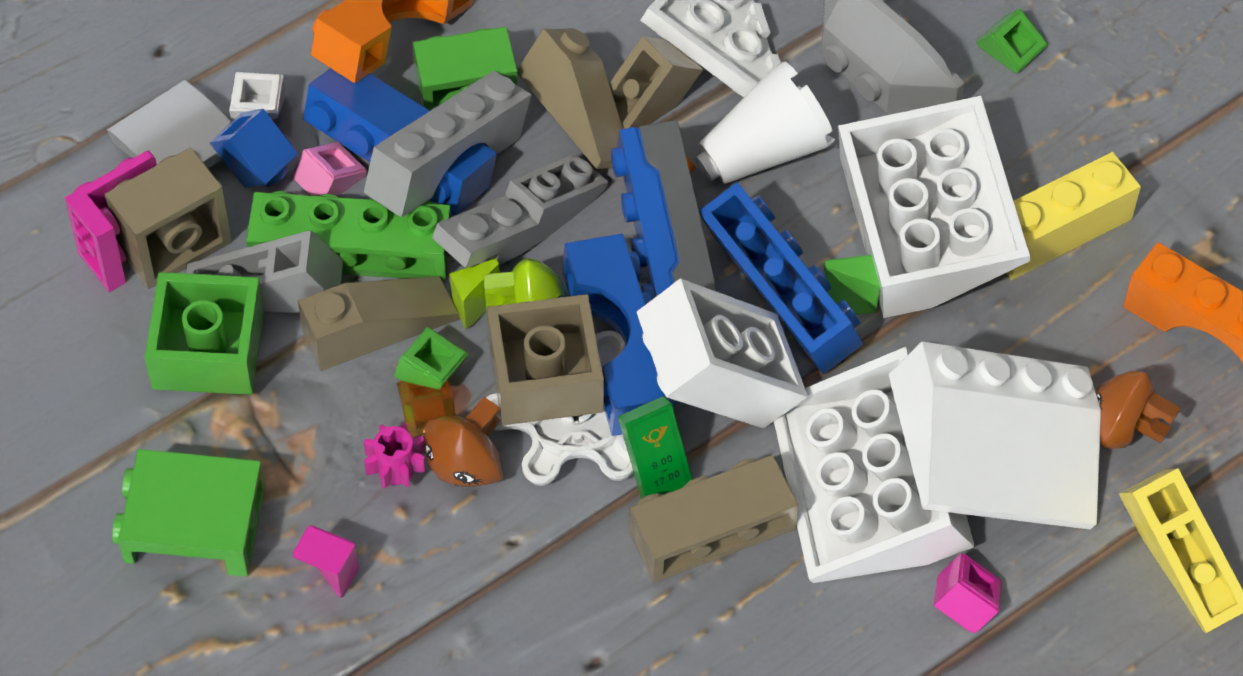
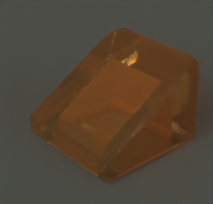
(423, 403)

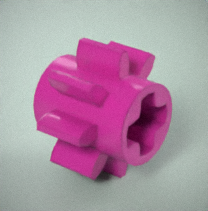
(394, 455)

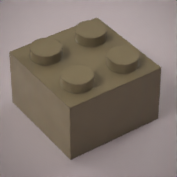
(169, 216)
(545, 359)

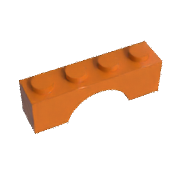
(357, 32)
(1179, 293)

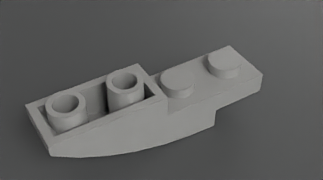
(524, 216)

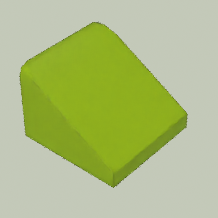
(469, 292)

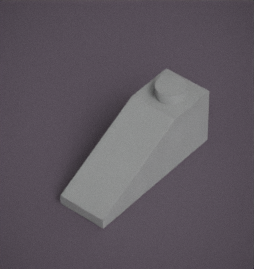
(285, 267)

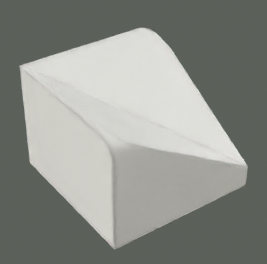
(256, 92)

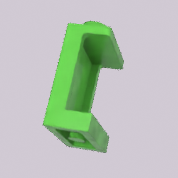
(191, 508)

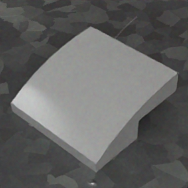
(171, 125)

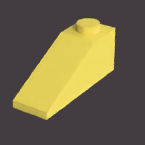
(1184, 547)

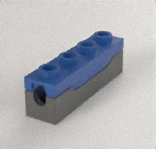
(662, 207)

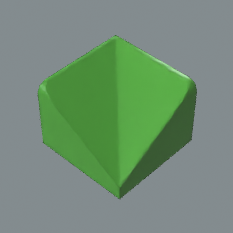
(854, 282)

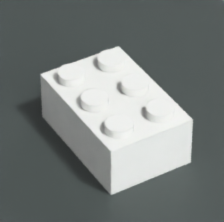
(721, 354)

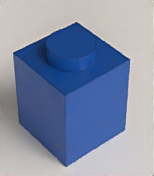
(254, 149)

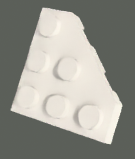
(719, 36)

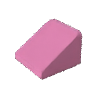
(327, 170)

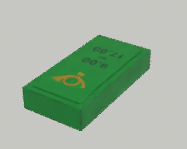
(655, 448)

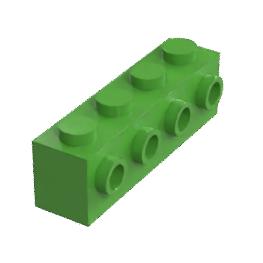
(358, 230)

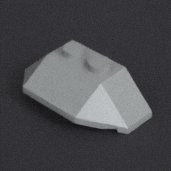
(885, 56)

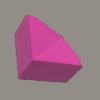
(331, 555)
(968, 593)

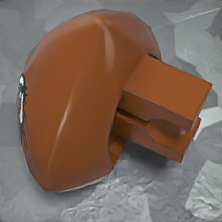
(1130, 406)
(461, 449)

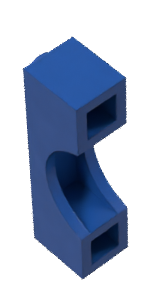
(611, 278)

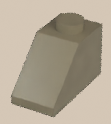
(652, 81)

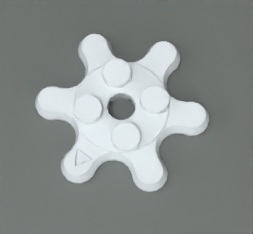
(565, 439)

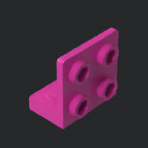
(95, 225)

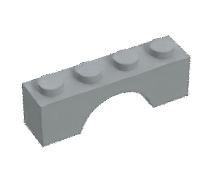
(414, 159)

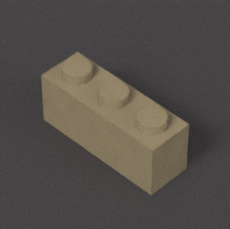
(712, 517)

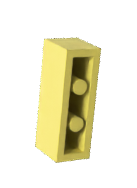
(1075, 210)

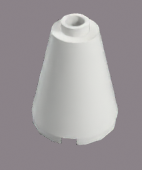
(765, 129)

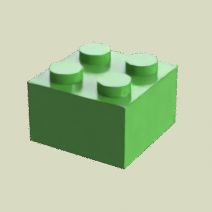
(204, 333)

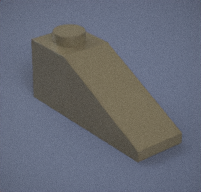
(574, 90)
(371, 316)

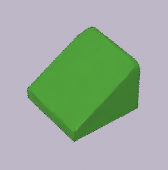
(1013, 41)
(430, 360)

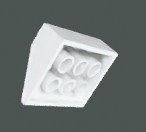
(931, 203)
(1000, 434)
(857, 481)

